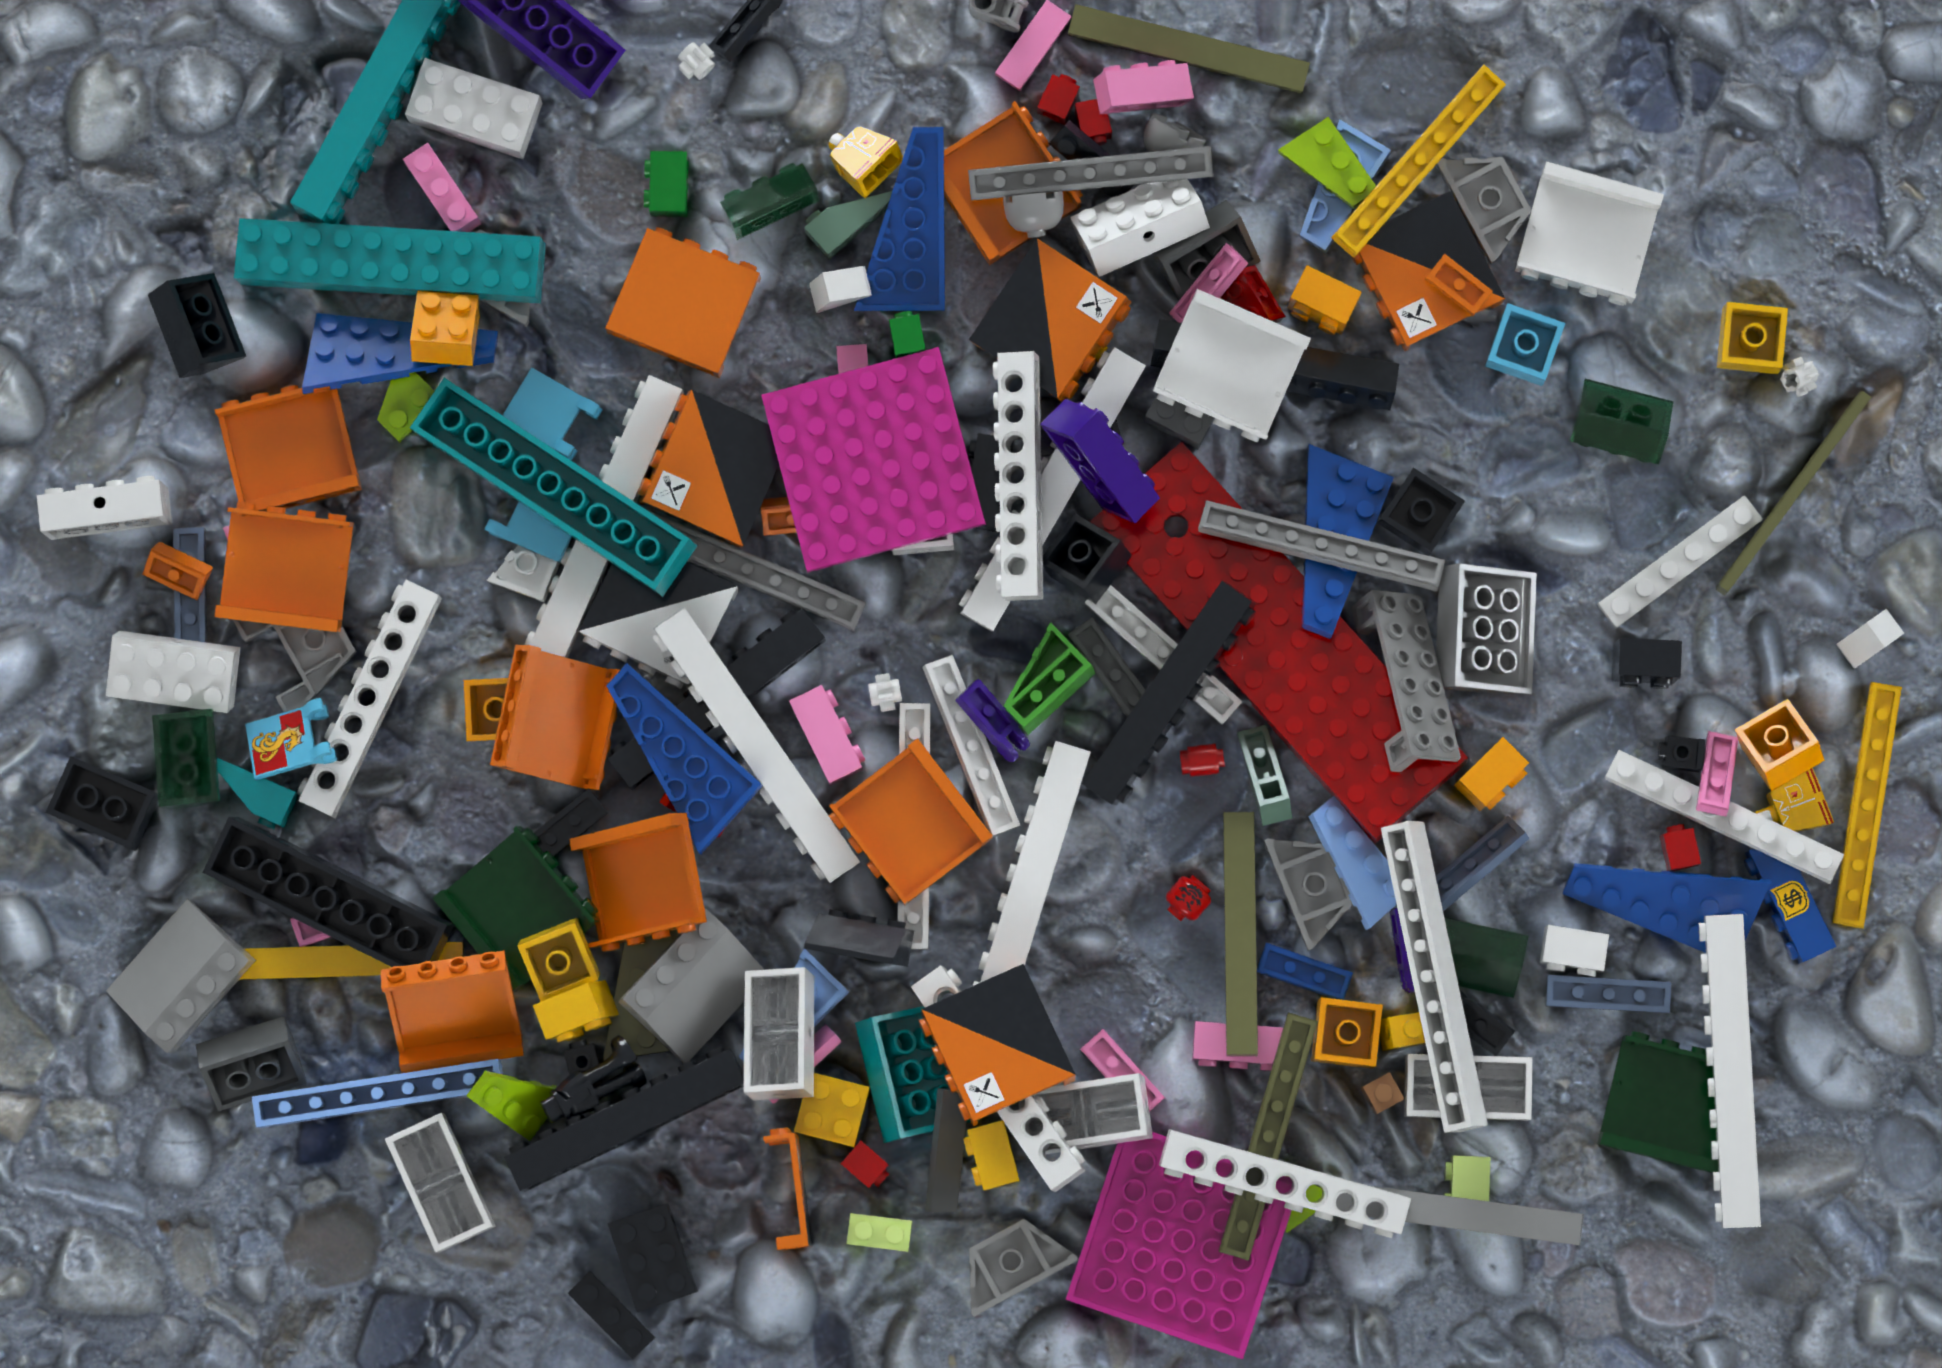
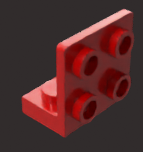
(1253, 294)

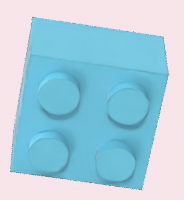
(1524, 344)

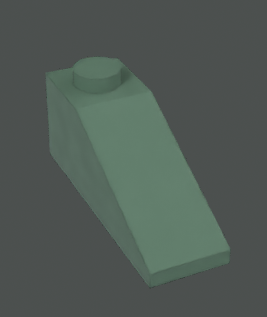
(843, 222)
(1265, 775)

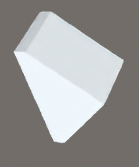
(839, 288)
(1870, 638)

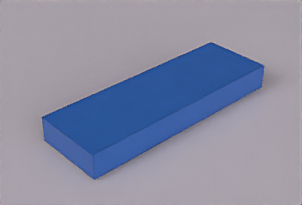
(1304, 972)

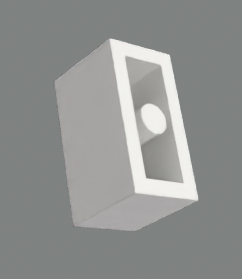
(1574, 949)

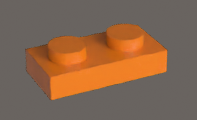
(1458, 285)

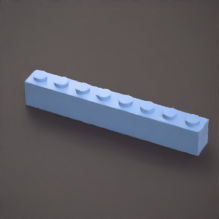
(369, 1094)

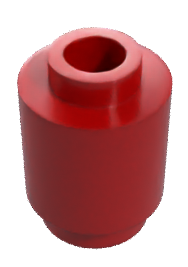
(1201, 760)

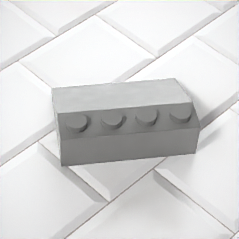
(1486, 629)
(180, 976)
(691, 988)

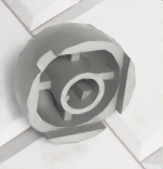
(1169, 135)
(1034, 212)

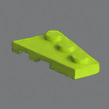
(1331, 162)
(512, 1101)

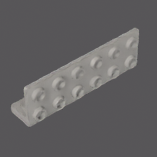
(1413, 677)

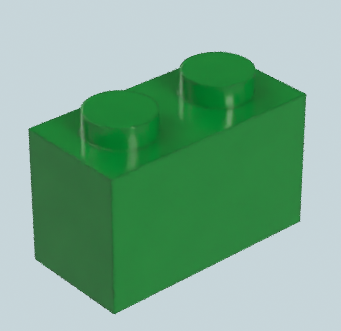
(667, 183)
(906, 334)

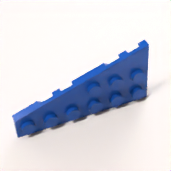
(910, 247)
(371, 351)
(1345, 501)
(687, 762)
(1666, 900)

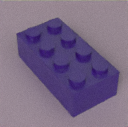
(1101, 460)

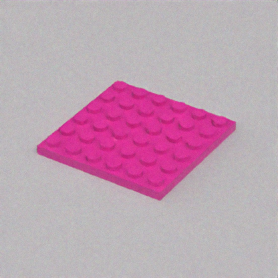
(873, 459)
(1158, 1257)

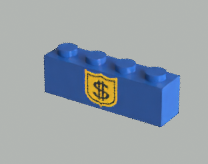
(1792, 907)

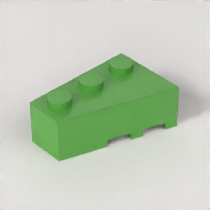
(1048, 680)

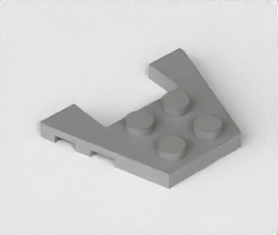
(314, 653)

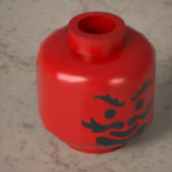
(1188, 898)

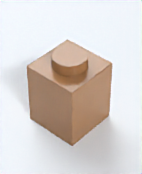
(1382, 1093)

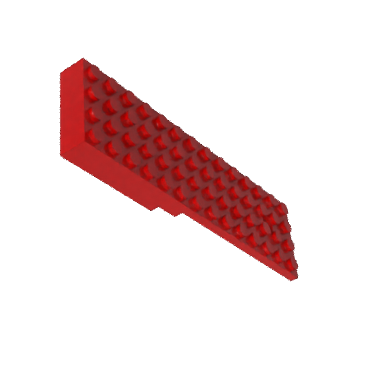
(1315, 692)

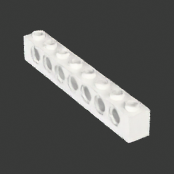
(1029, 583)
(406, 596)
(1055, 1173)
(1393, 1205)

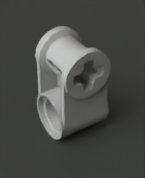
(999, 12)

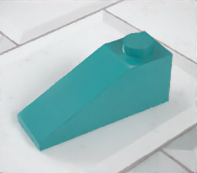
(262, 797)

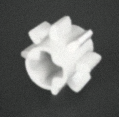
(696, 60)
(1799, 376)
(885, 692)

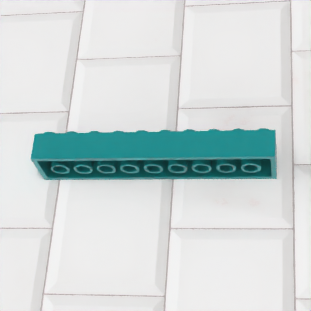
(370, 109)
(389, 260)
(553, 487)

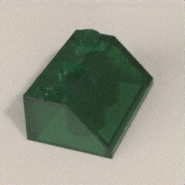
(769, 200)
(1622, 421)
(186, 759)
(1486, 957)

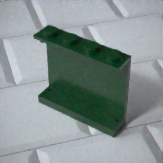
(513, 897)
(1660, 1103)

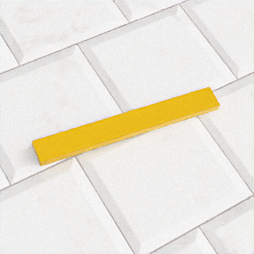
(1418, 161)
(1866, 805)
(322, 962)

